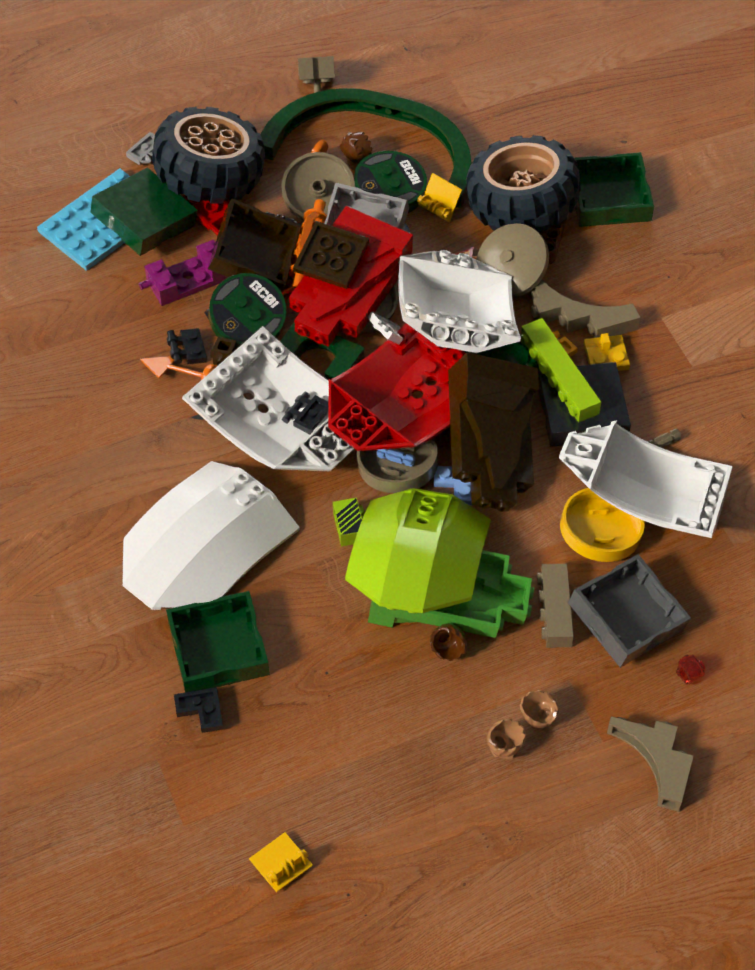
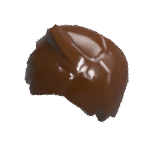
(356, 146)
(448, 642)

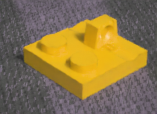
(607, 350)

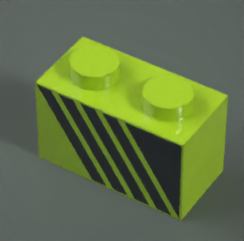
(348, 519)

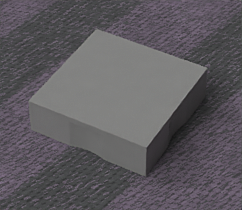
(380, 206)

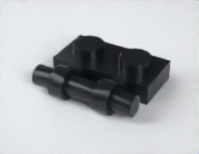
(192, 345)
(310, 416)

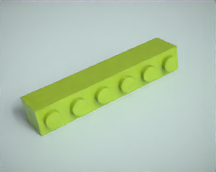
(560, 370)

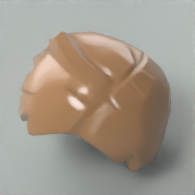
(539, 709)
(506, 738)

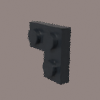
(201, 702)

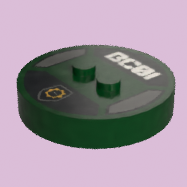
(392, 175)
(245, 305)

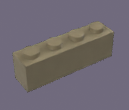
(556, 609)

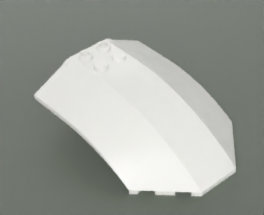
(647, 479)
(203, 537)

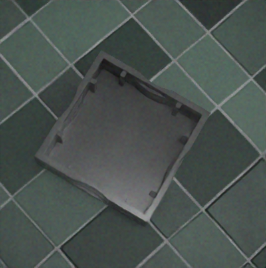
(629, 610)

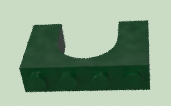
(345, 352)

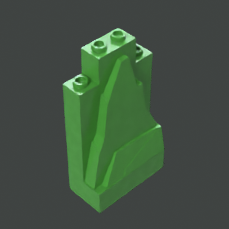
(495, 599)

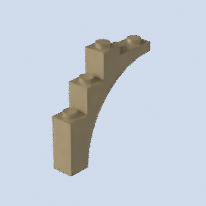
(577, 315)

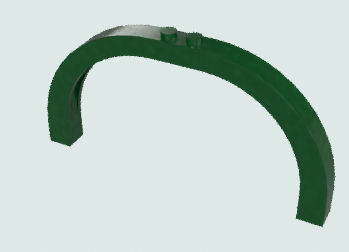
(378, 104)

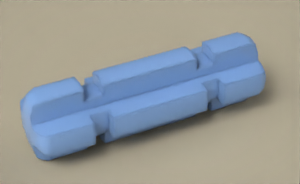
(396, 456)

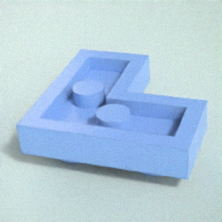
(444, 479)

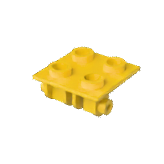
(440, 197)
(281, 862)

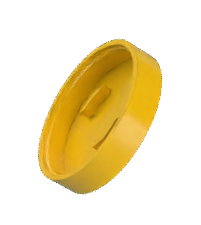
(598, 528)

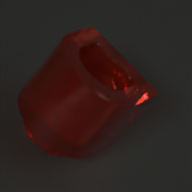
(690, 669)

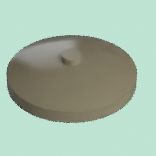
(311, 179)
(517, 252)

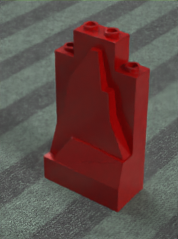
(330, 308)

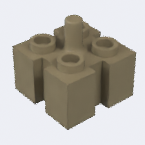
(316, 70)

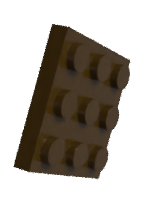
(331, 254)

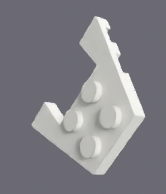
(386, 327)

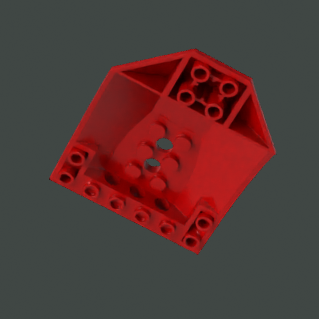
(374, 400)

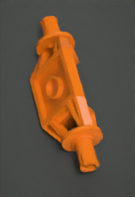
(310, 217)

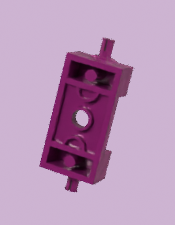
(169, 282)

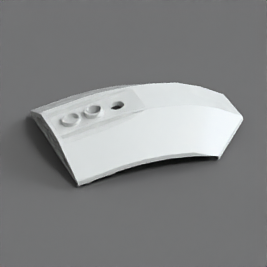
(457, 301)
(274, 379)

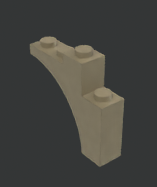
(655, 745)

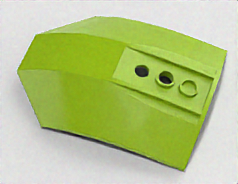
(416, 563)

